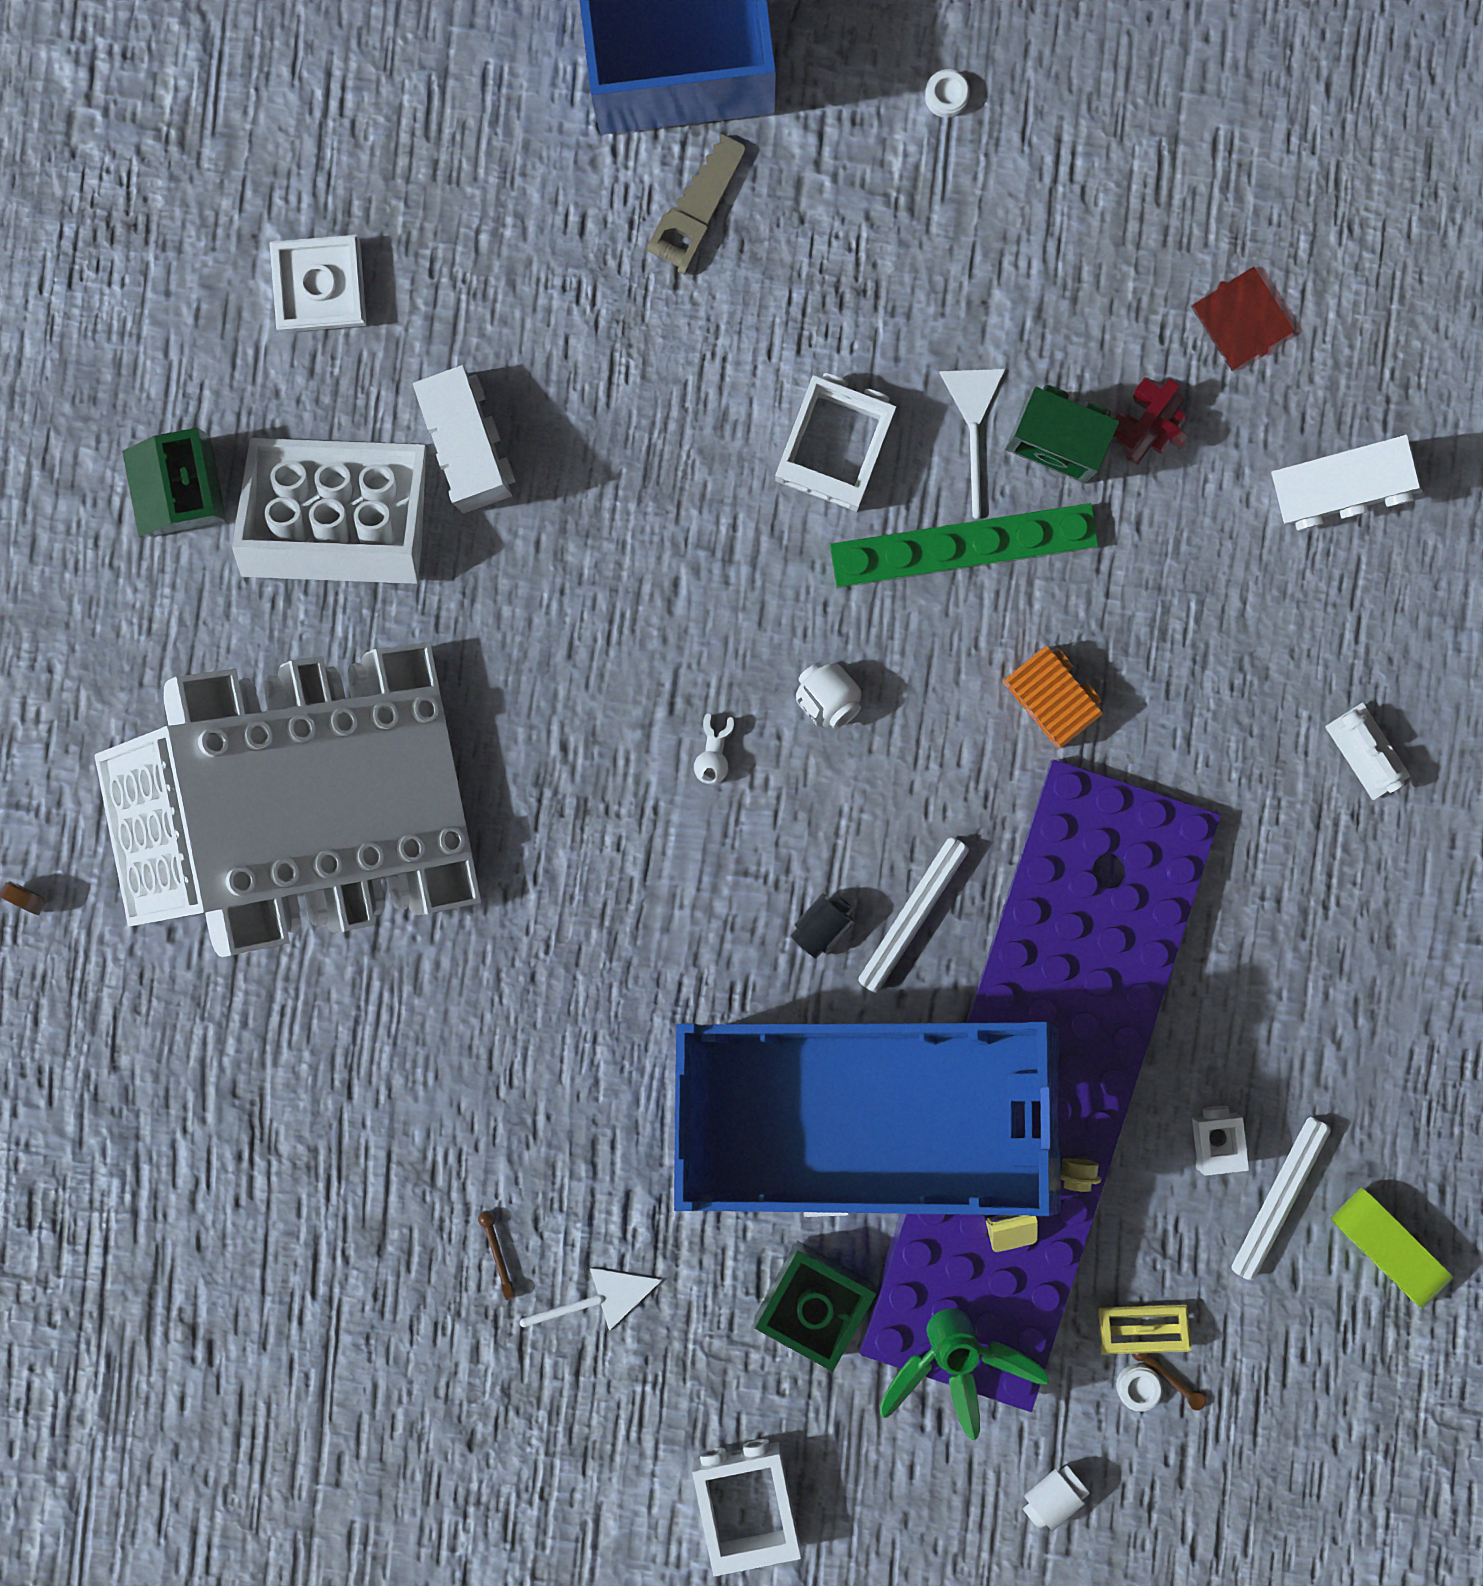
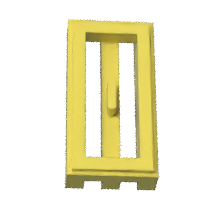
(1107, 1331)

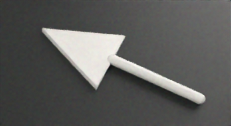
(616, 1293)

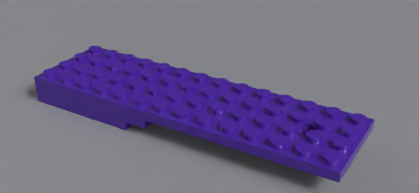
(1098, 973)

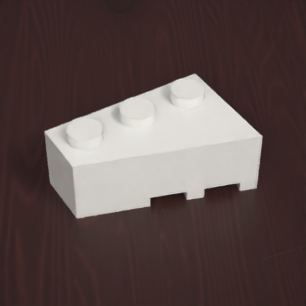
(464, 439)
(1347, 482)

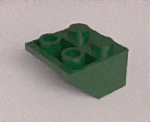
(174, 483)

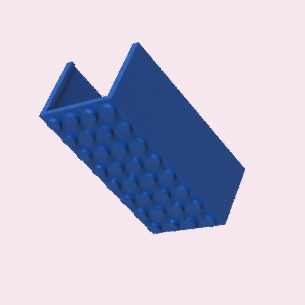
(677, 61)

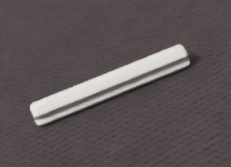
(913, 914)
(1281, 1198)

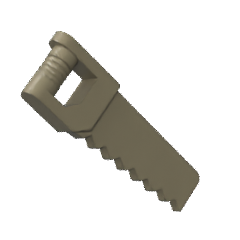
(697, 205)

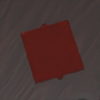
(1242, 318)

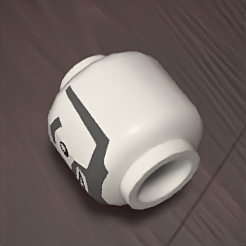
(828, 695)

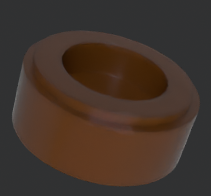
(23, 897)

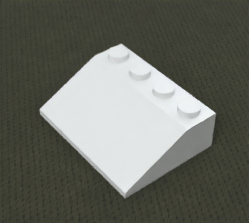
(331, 511)

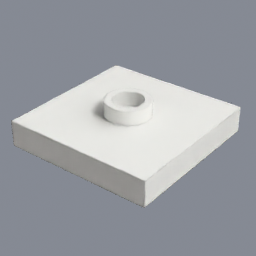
(318, 283)

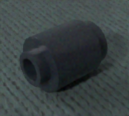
(823, 924)

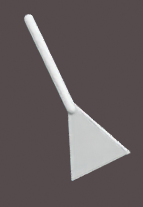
(972, 394)

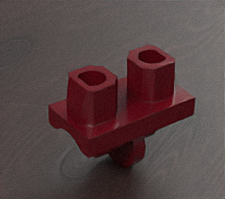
(1157, 425)

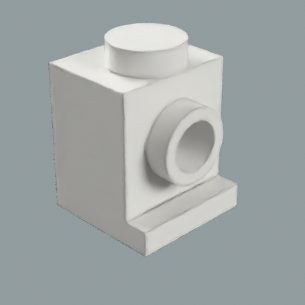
(1231, 1152)

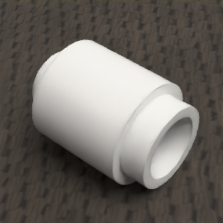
(1055, 1498)

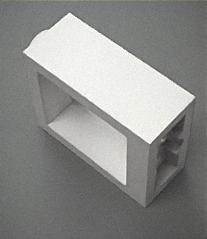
(817, 484)
(754, 1550)

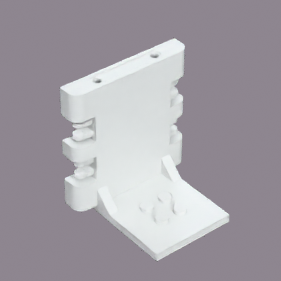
(305, 798)

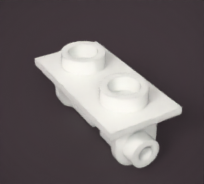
(1368, 751)

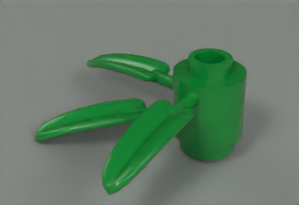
(958, 1353)

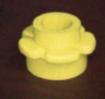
(1079, 1174)

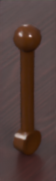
(487, 1220)
(1194, 1398)

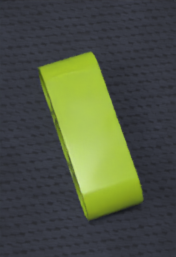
(1391, 1247)

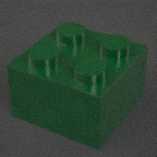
(1062, 433)
(814, 1306)

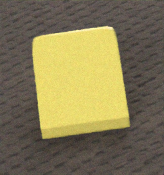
(1011, 1231)

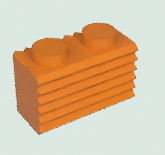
(1053, 695)

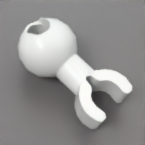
(712, 758)

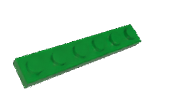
(963, 545)

